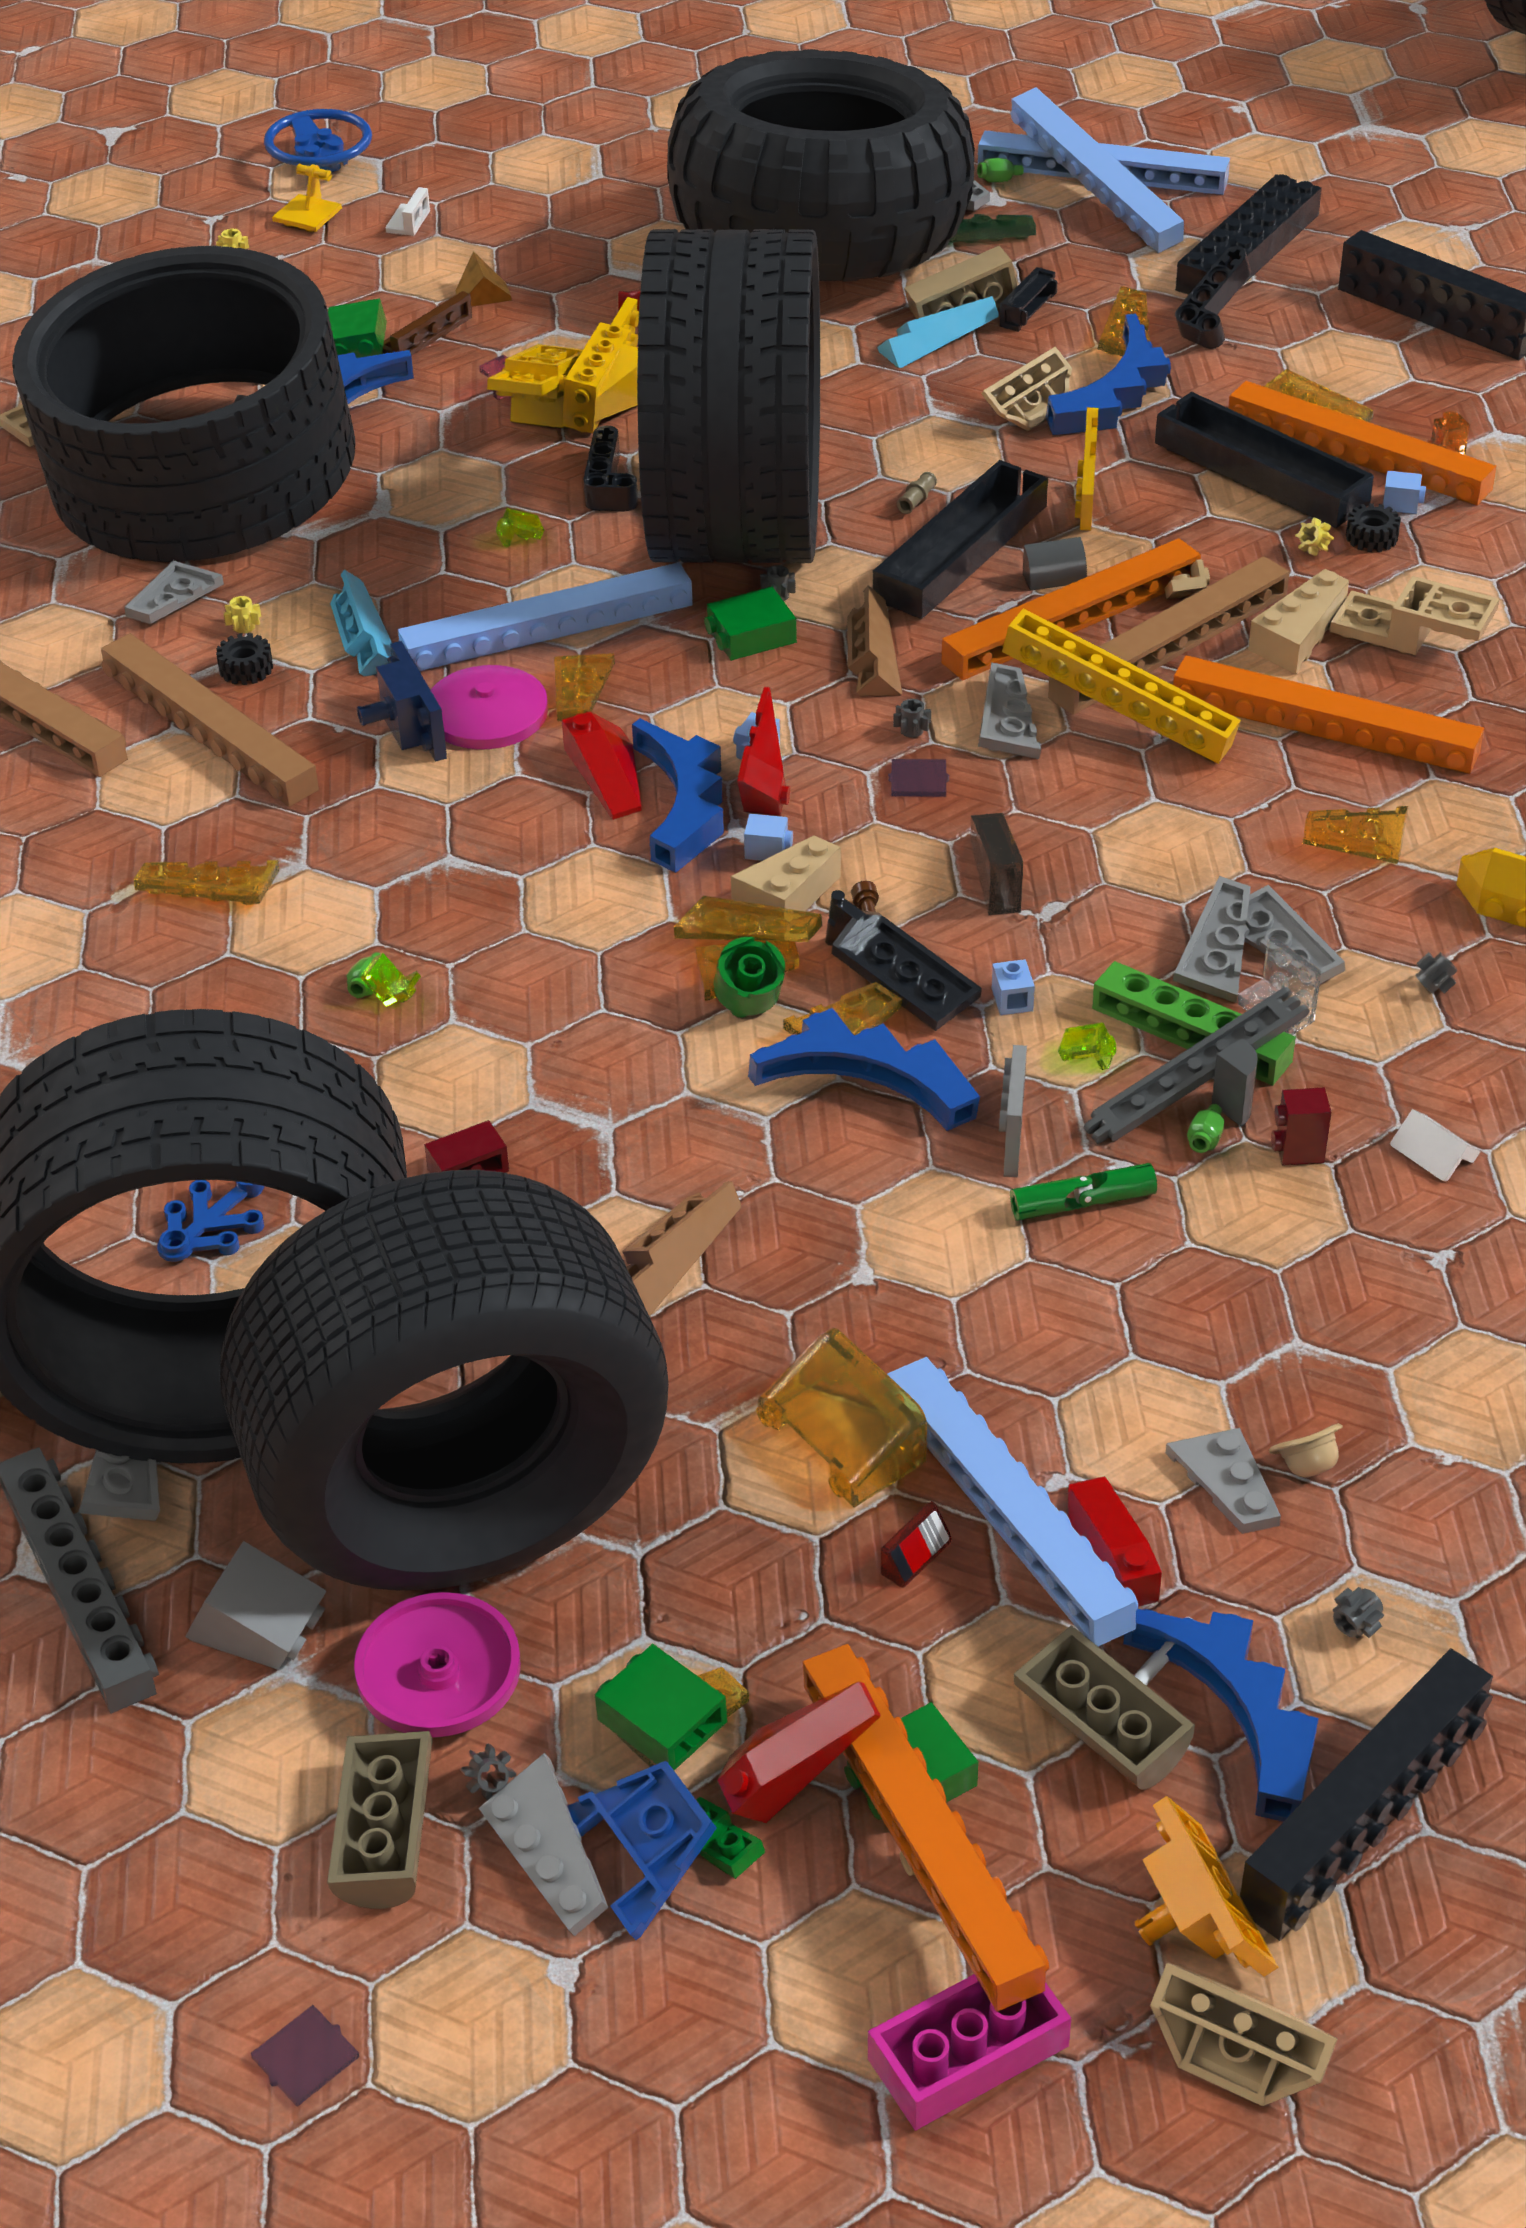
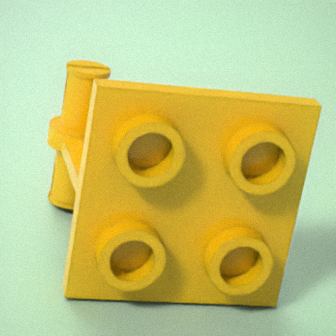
(309, 211)

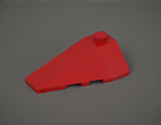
(604, 760)
(761, 769)
(1115, 1537)
(793, 1751)

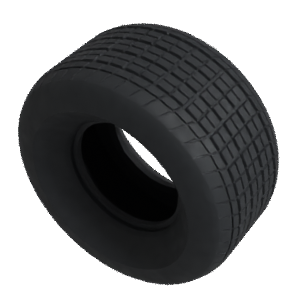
(407, 1289)

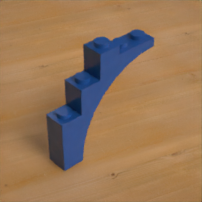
(373, 372)
(1117, 390)
(695, 815)
(873, 1055)
(1251, 1690)

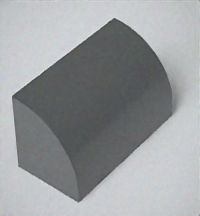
(1054, 563)
(1235, 1080)

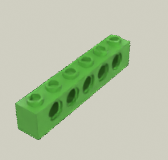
(1178, 1015)

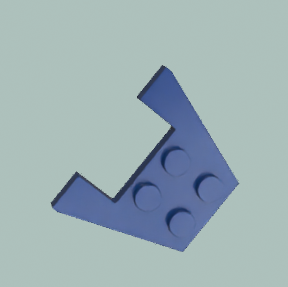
(659, 1829)

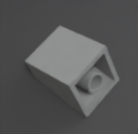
(258, 1609)

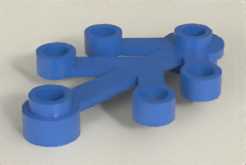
(179, 1244)

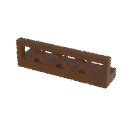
(431, 325)

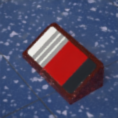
(915, 1546)

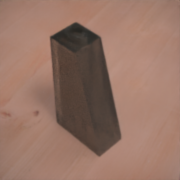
(997, 863)

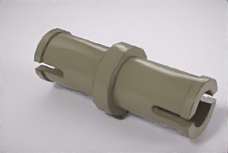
(916, 492)

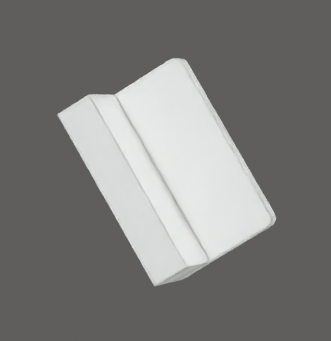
(410, 216)
(1432, 1145)

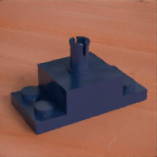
(406, 705)

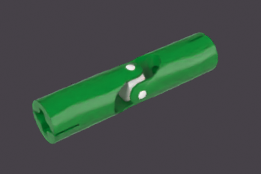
(1088, 1190)

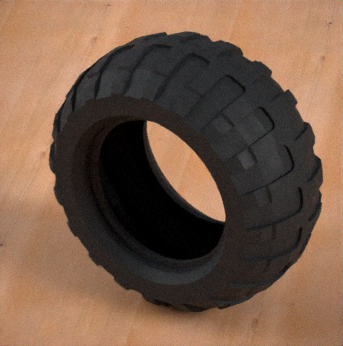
(825, 145)

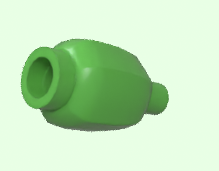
(998, 170)
(355, 984)
(1206, 1129)

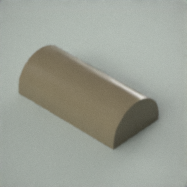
(1107, 1708)
(380, 1819)

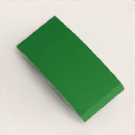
(729, 1845)

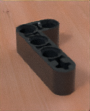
(1199, 312)
(602, 484)

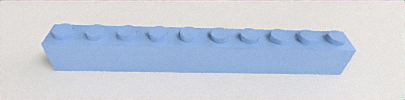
(1150, 166)
(1097, 170)
(547, 616)
(1019, 1508)

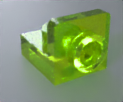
(519, 523)
(388, 981)
(1087, 1042)

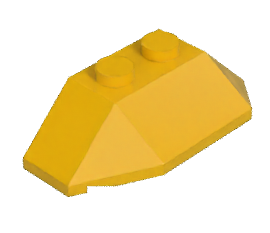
(1495, 884)

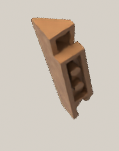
(872, 648)
(677, 1241)

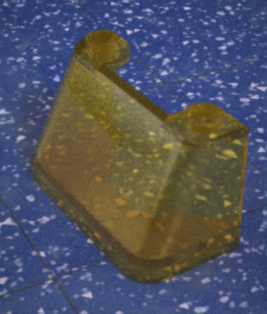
(849, 1416)

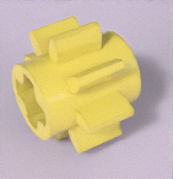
(232, 238)
(1317, 543)
(242, 614)

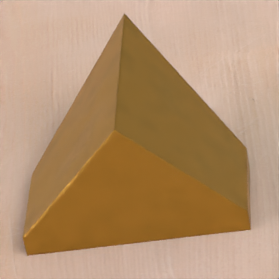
(482, 283)

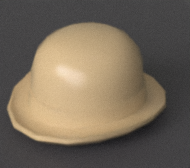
(1310, 1454)

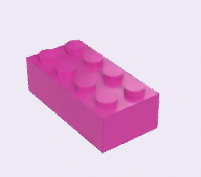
(962, 2047)

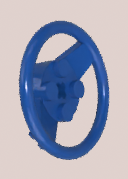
(315, 144)

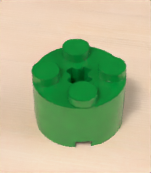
(749, 976)

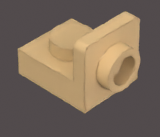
(1185, 586)

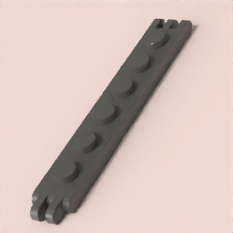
(1192, 1067)

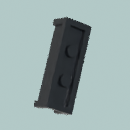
(1027, 298)

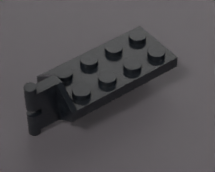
(898, 962)

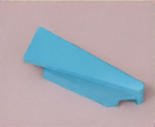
(933, 331)
(360, 625)

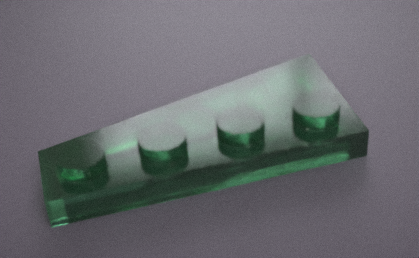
(1004, 226)

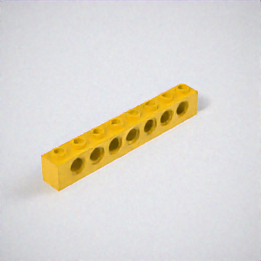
(1121, 685)

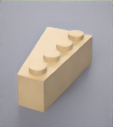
(964, 283)
(1298, 621)

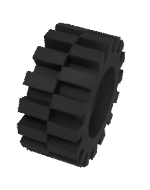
(1373, 527)
(244, 658)

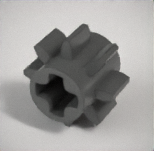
(780, 579)
(912, 718)
(1436, 972)
(1358, 1612)
(481, 1763)

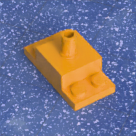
(1199, 1894)

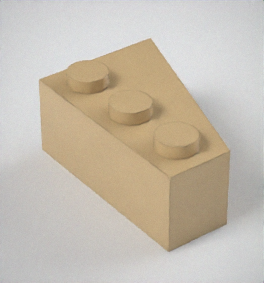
(790, 877)

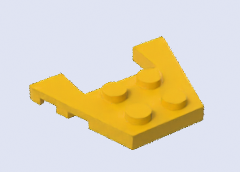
(1086, 469)

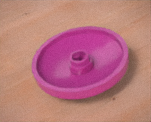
(490, 706)
(437, 1664)

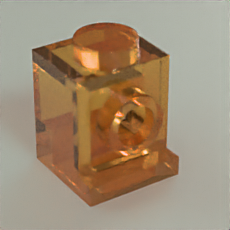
(1451, 429)

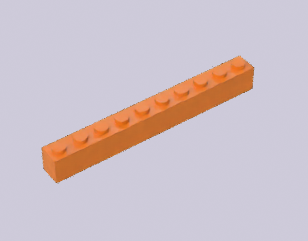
(1366, 442)
(1072, 606)
(1332, 714)
(935, 1841)

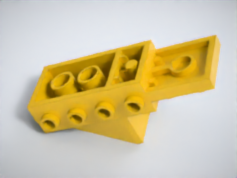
(604, 373)
(535, 383)

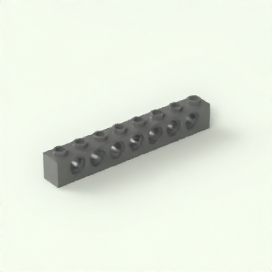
(77, 1581)

